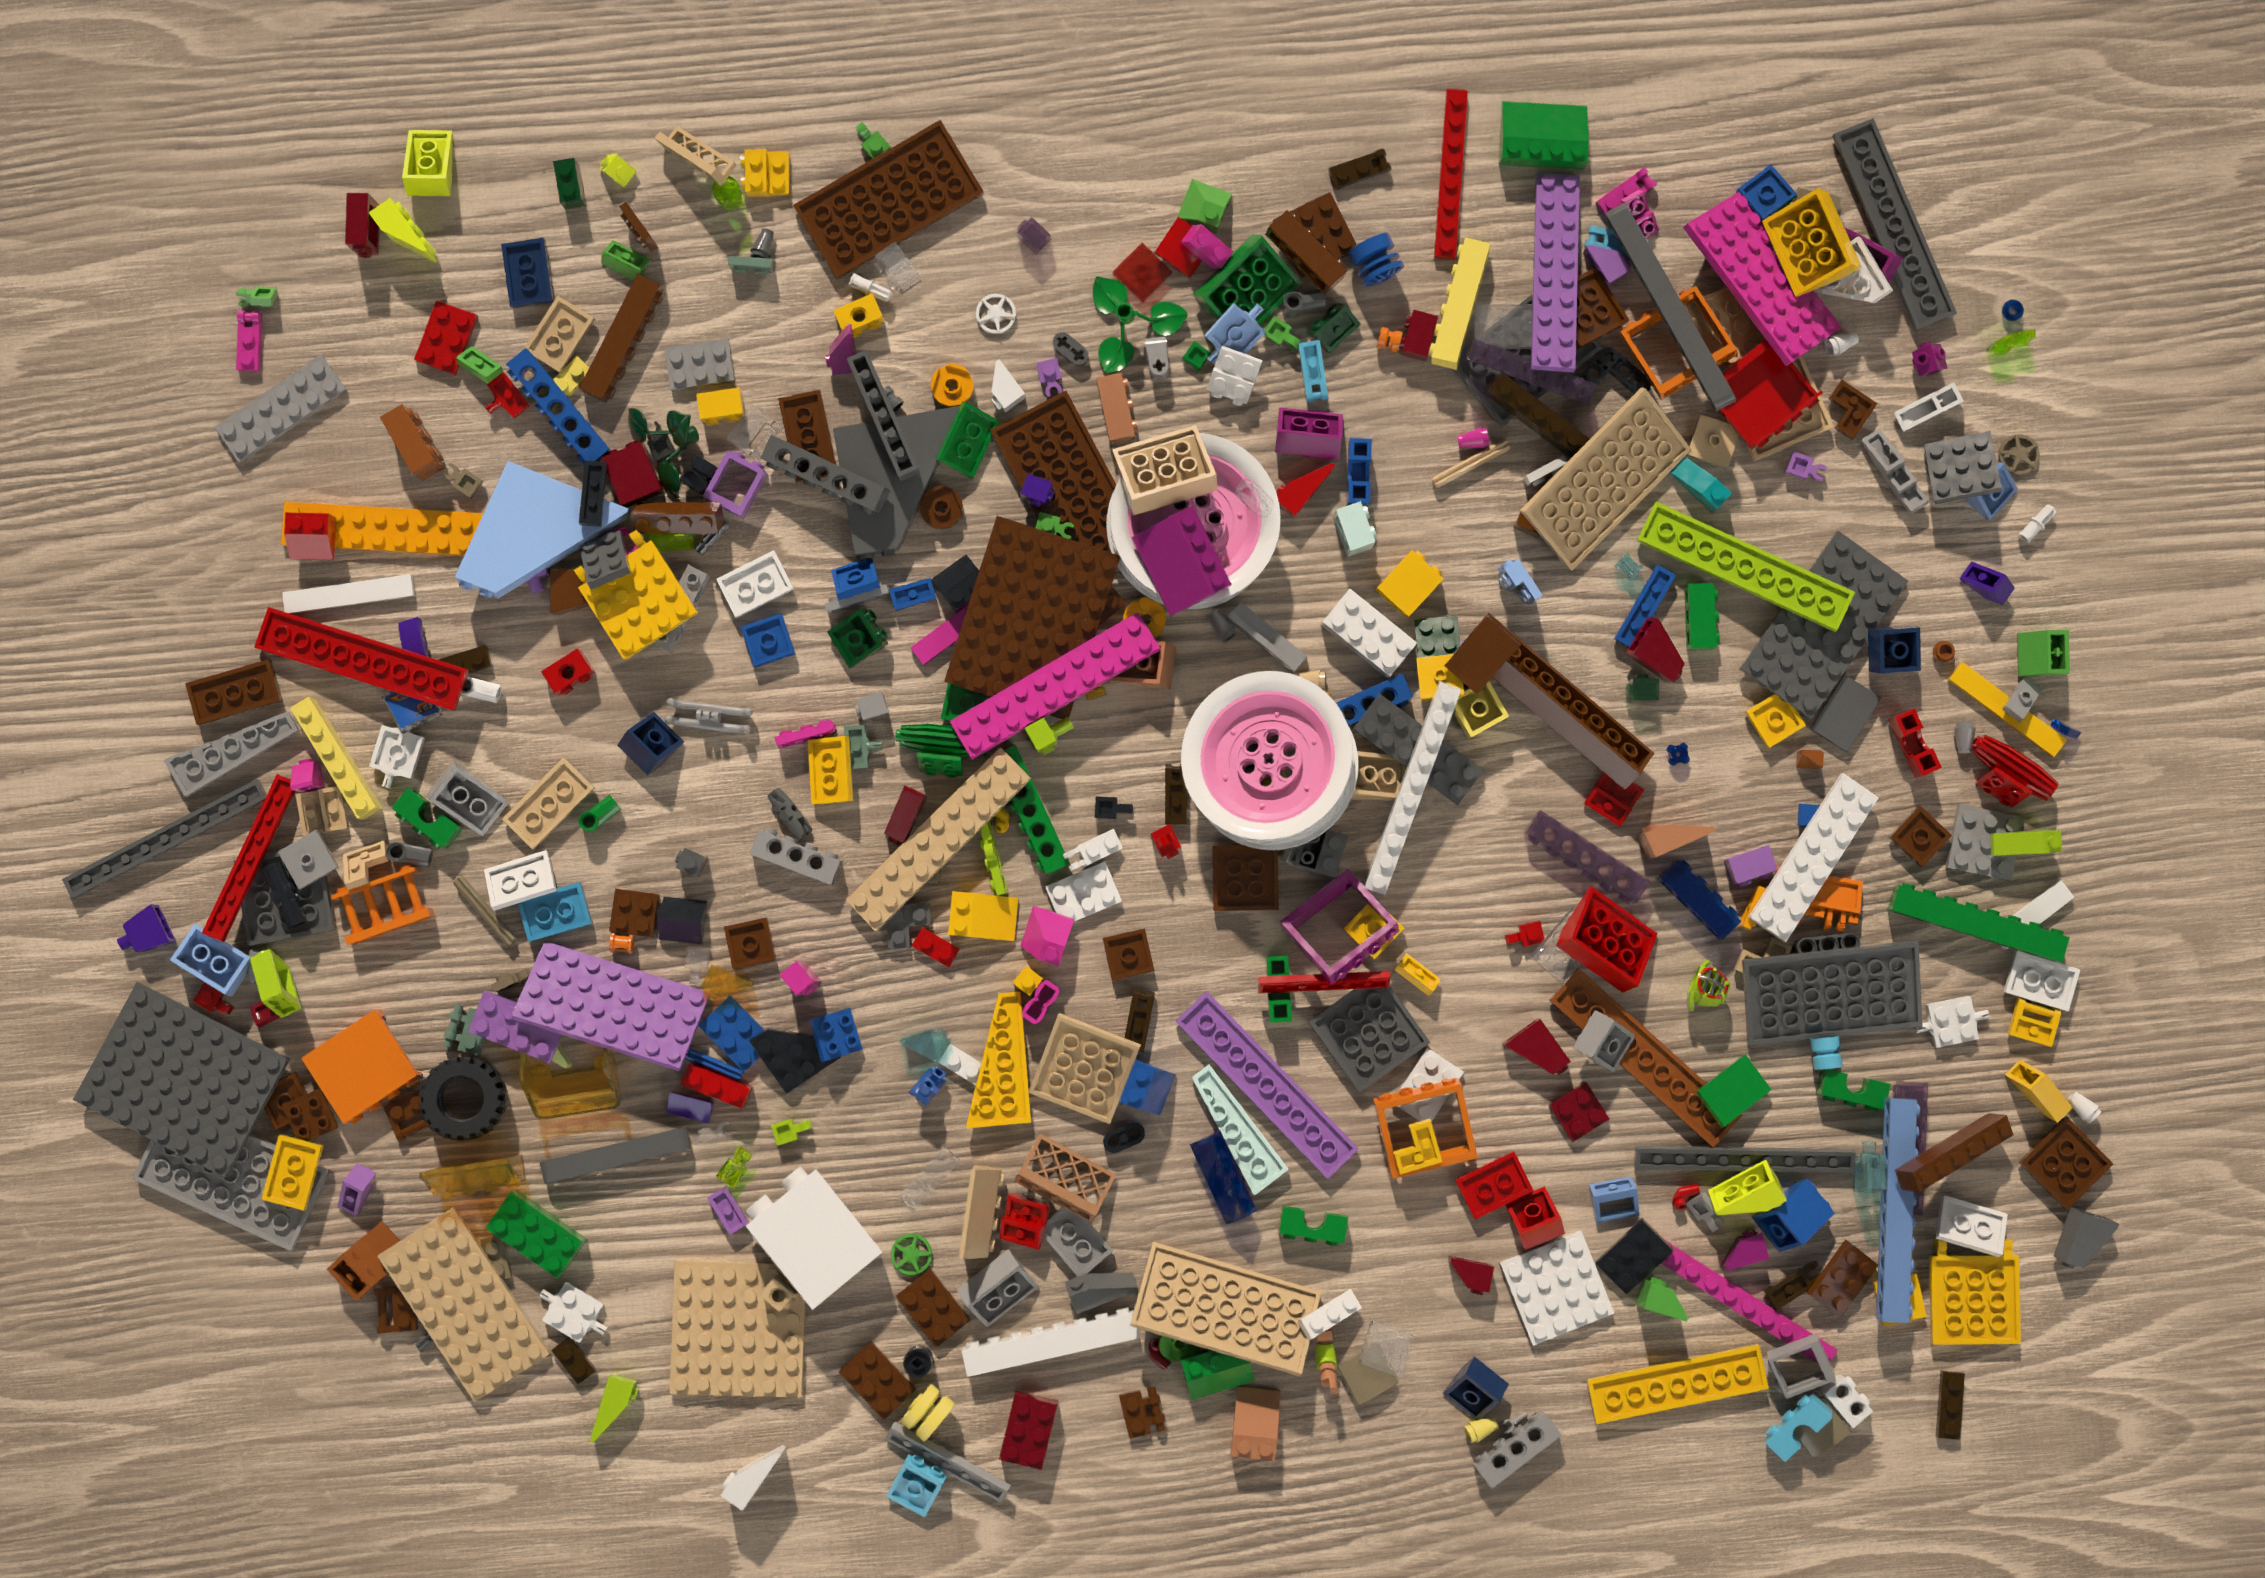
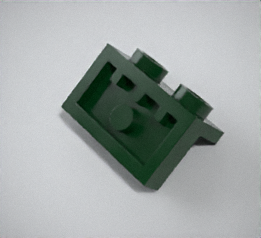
(1334, 326)

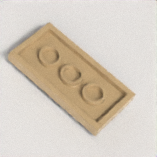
(548, 803)

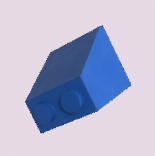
(1147, 1087)
(1796, 1218)

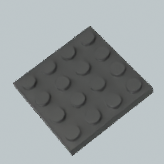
(265, 921)
(1369, 1034)

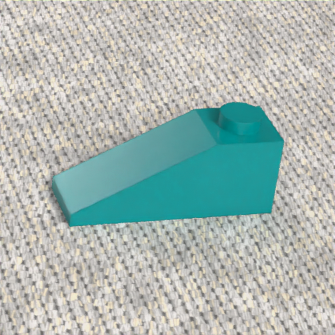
(1700, 484)

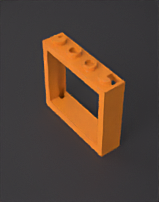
(1686, 377)
(1426, 1091)

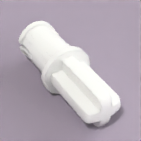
(869, 287)
(2037, 523)

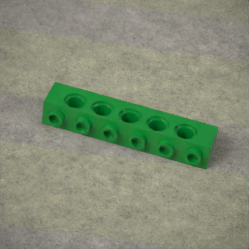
(1056, 860)

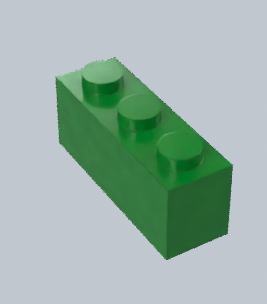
(1701, 617)

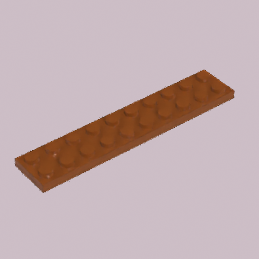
(1645, 1058)

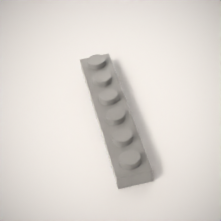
(949, 1462)

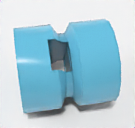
(1826, 1052)

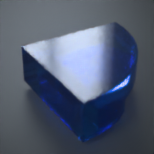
(2065, 729)

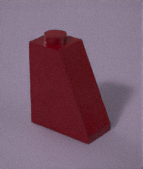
(1656, 651)
(905, 815)
(1539, 1047)

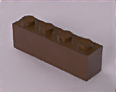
(1306, 252)
(677, 517)

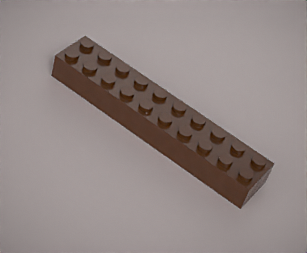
(1572, 713)

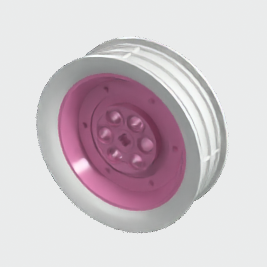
(1239, 538)
(1249, 713)

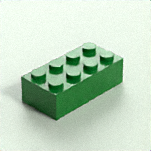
(536, 1233)

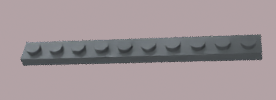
(165, 839)
(1744, 1158)

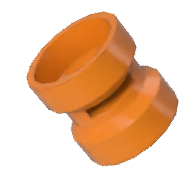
(1394, 341)

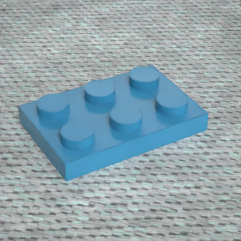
(555, 912)

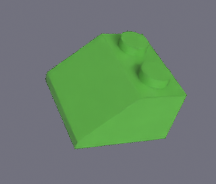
(1660, 1298)

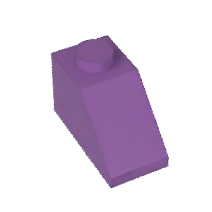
(1608, 262)
(356, 1189)

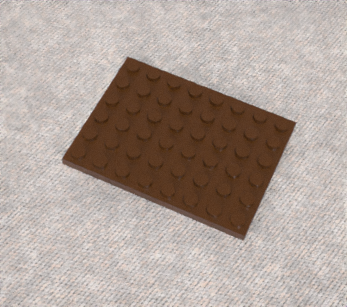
(1029, 607)

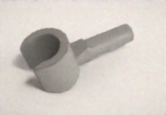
(1510, 1423)

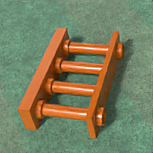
(399, 919)

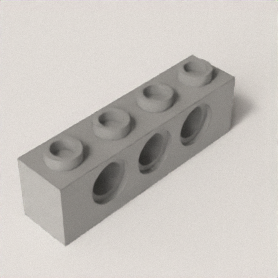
(694, 584)
(762, 849)
(1529, 1448)

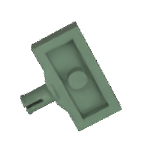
(860, 746)

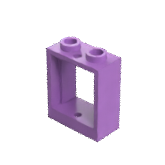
(742, 510)

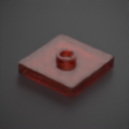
(1142, 272)

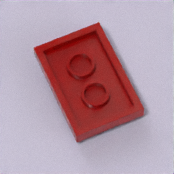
(445, 337)
(1494, 1185)

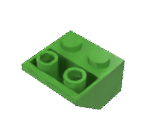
(2043, 653)

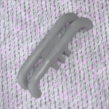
(709, 716)

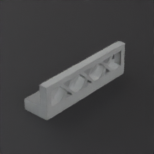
(1266, 637)

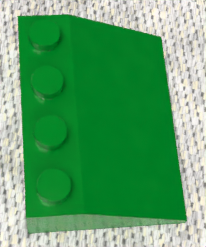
(1543, 135)
(1248, 278)

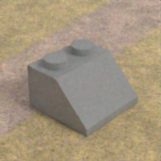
(1604, 1041)

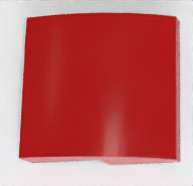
(1176, 253)
(1612, 799)
(1024, 1221)

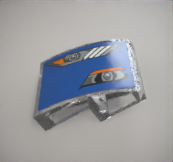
(409, 711)

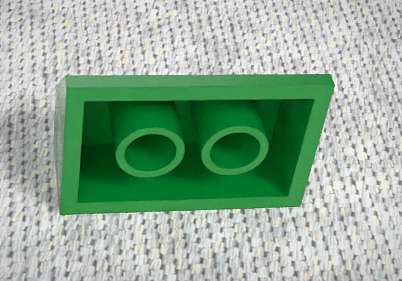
(1213, 1372)

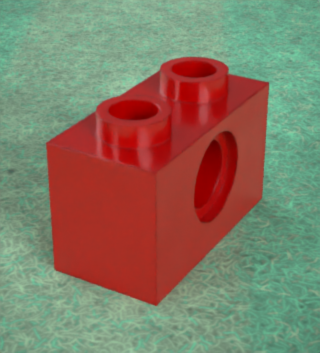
(555, 673)

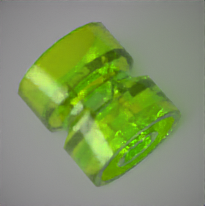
(728, 195)

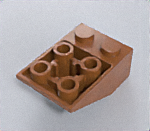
(359, 1267)

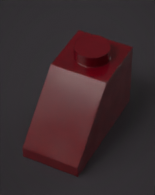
(1474, 1274)

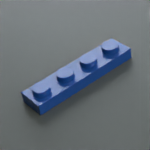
(1645, 604)

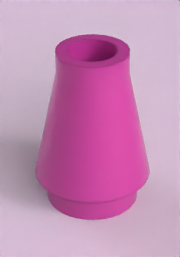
(1474, 439)

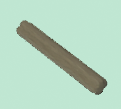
(485, 911)

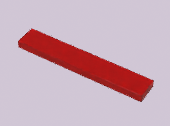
(1318, 982)

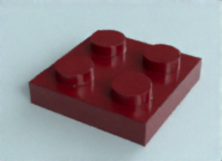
(1579, 1111)

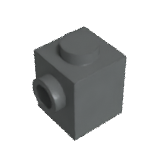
(690, 862)

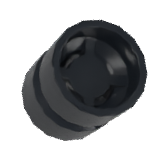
(699, 475)
(918, 1361)

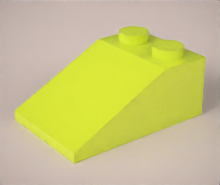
(428, 163)
(1748, 1192)

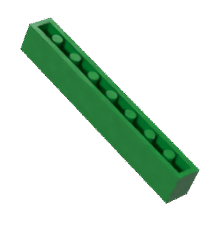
(1978, 923)

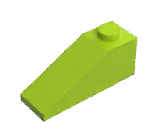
(2026, 842)
(616, 1398)

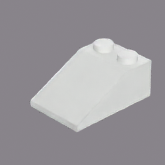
(742, 1485)

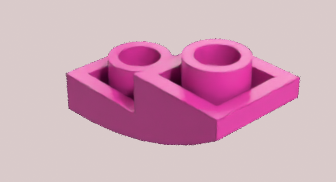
(1640, 211)

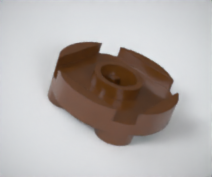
(930, 502)

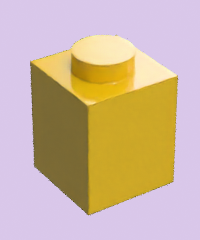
(1028, 980)

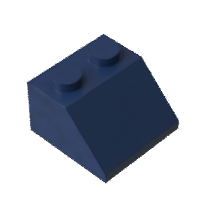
(650, 743)
(1476, 1389)

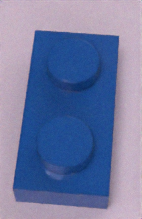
(912, 594)

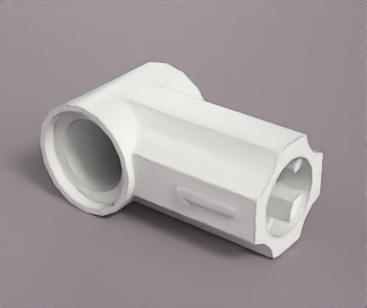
(483, 690)

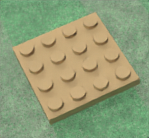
(1084, 1068)

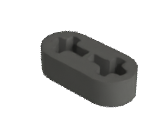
(1067, 353)

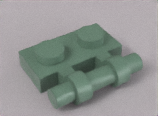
(468, 1042)

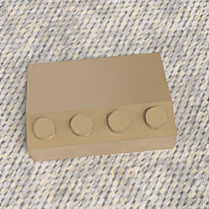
(1165, 470)
(980, 1212)

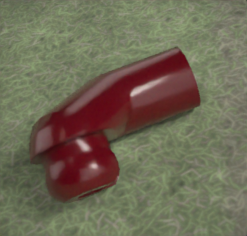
(1156, 1356)

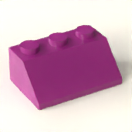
(1309, 433)

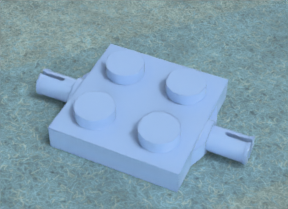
(1235, 330)

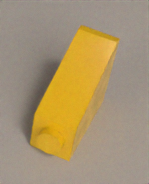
(2039, 1090)

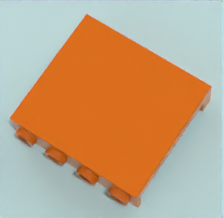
(361, 1067)

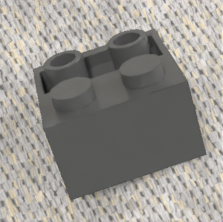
(1322, 854)

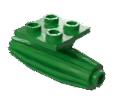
(938, 745)

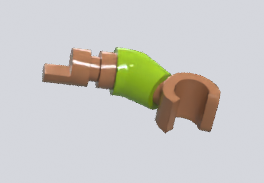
(1326, 1360)

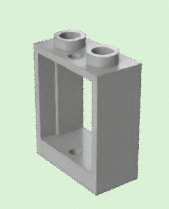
(1809, 1382)

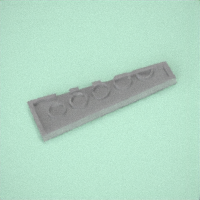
(215, 759)

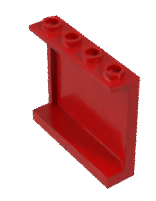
(1765, 395)

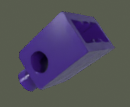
(146, 930)

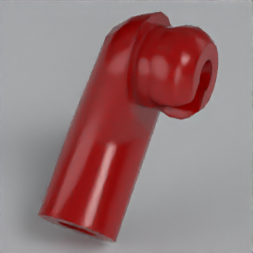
(1682, 1194)

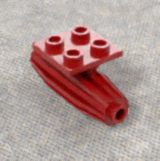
(2011, 774)

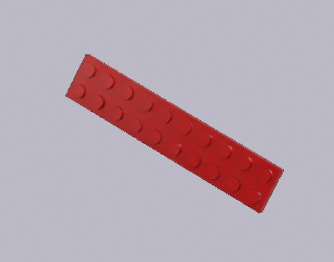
(361, 659)

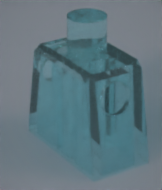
(1869, 1178)

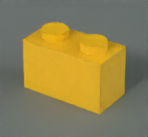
(720, 406)

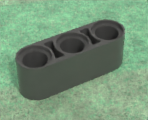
(1815, 943)

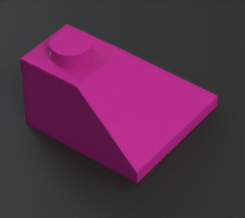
(1047, 935)

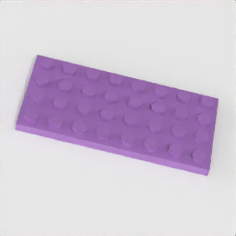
(611, 1006)

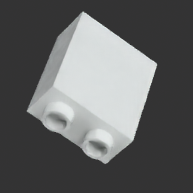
(811, 1236)

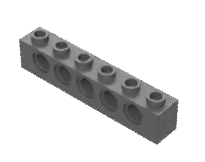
(883, 415)
(778, 448)

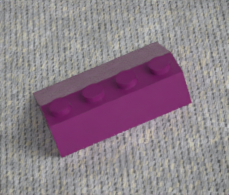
(1181, 561)

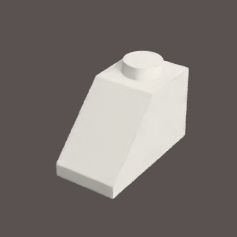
(1005, 389)

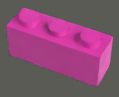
(800, 978)

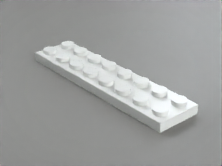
(1813, 857)

